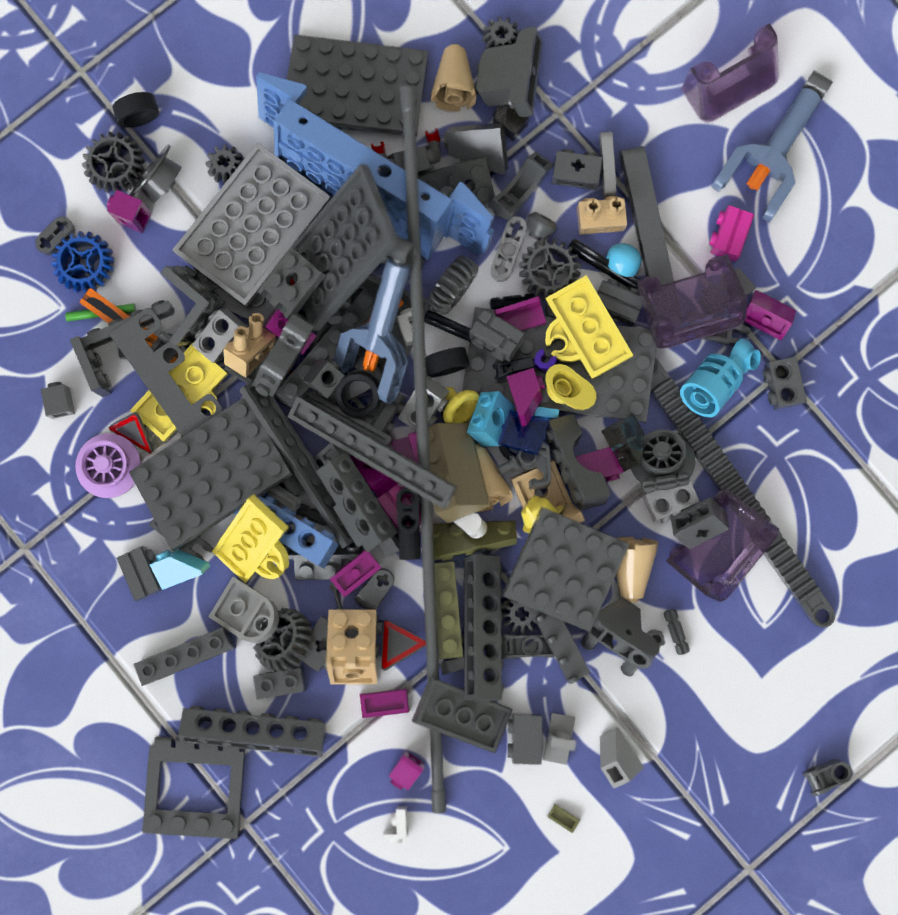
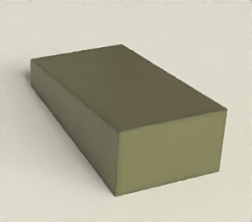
(563, 818)

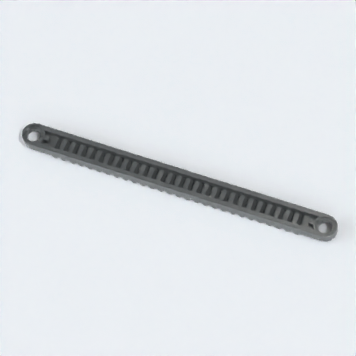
(725, 475)

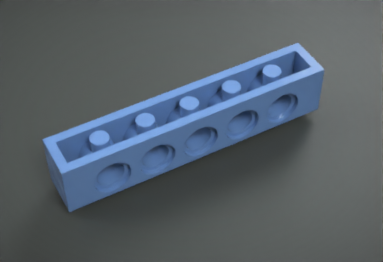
(323, 547)

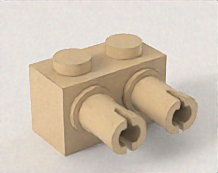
(601, 215)
(249, 346)

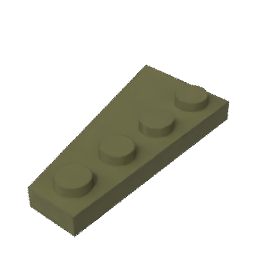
(452, 540)

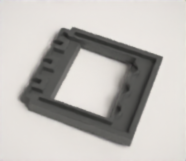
(192, 823)

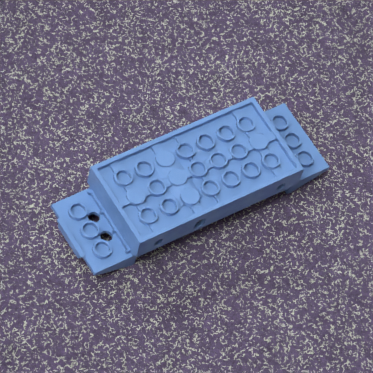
(331, 156)

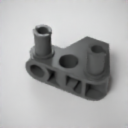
(623, 623)

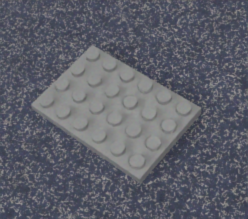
(251, 224)

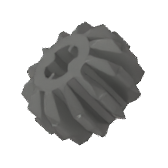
(493, 32)
(221, 156)
(516, 620)

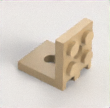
(555, 493)
(355, 658)

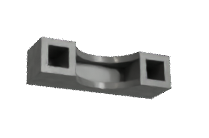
(586, 487)

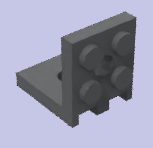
(201, 293)
(290, 297)

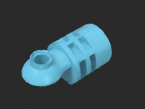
(719, 378)

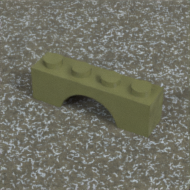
(447, 611)

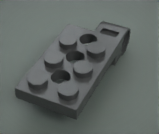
(473, 169)

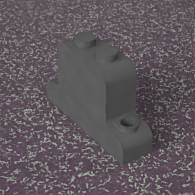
(511, 73)
(282, 356)

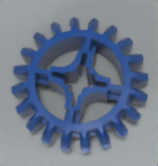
(76, 268)

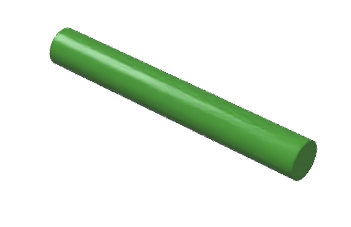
(87, 314)

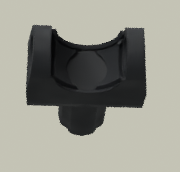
(408, 535)

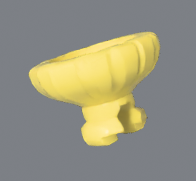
(460, 406)

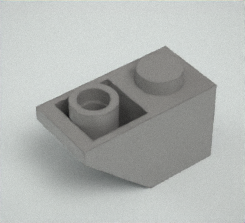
(618, 758)

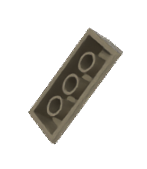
(457, 461)

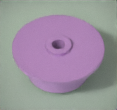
(105, 465)

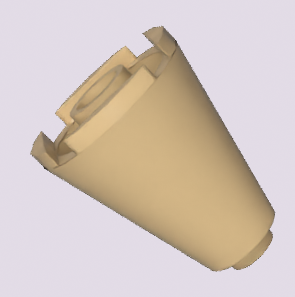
(454, 81)
(496, 486)
(636, 567)

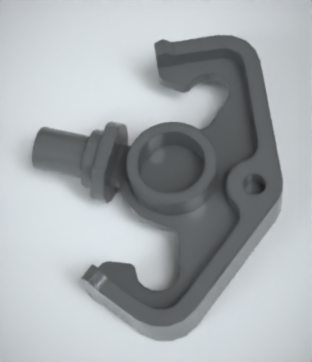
(529, 461)

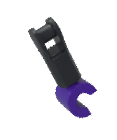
(523, 364)

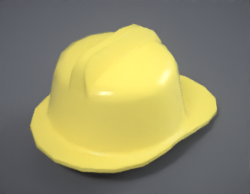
(569, 388)
(532, 509)

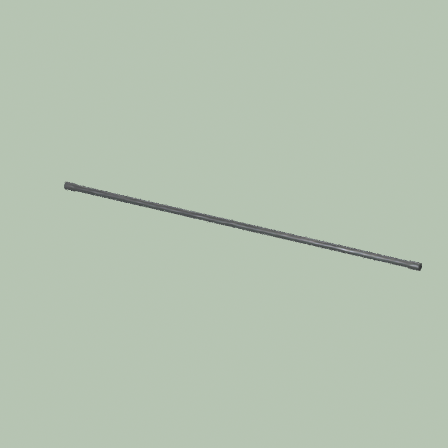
(408, 107)

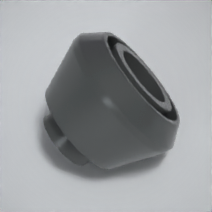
(540, 226)

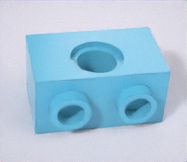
(489, 417)

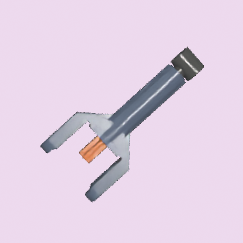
(771, 157)
(377, 334)

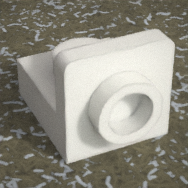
(405, 326)
(399, 821)

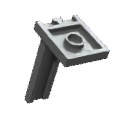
(90, 362)

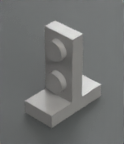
(559, 738)

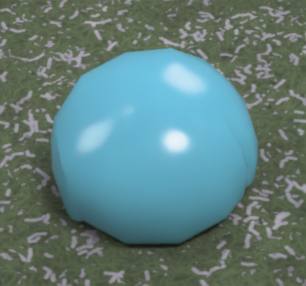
(624, 259)

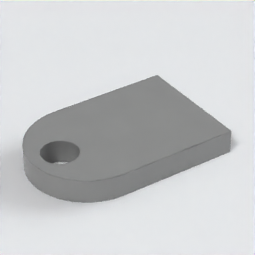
(243, 610)

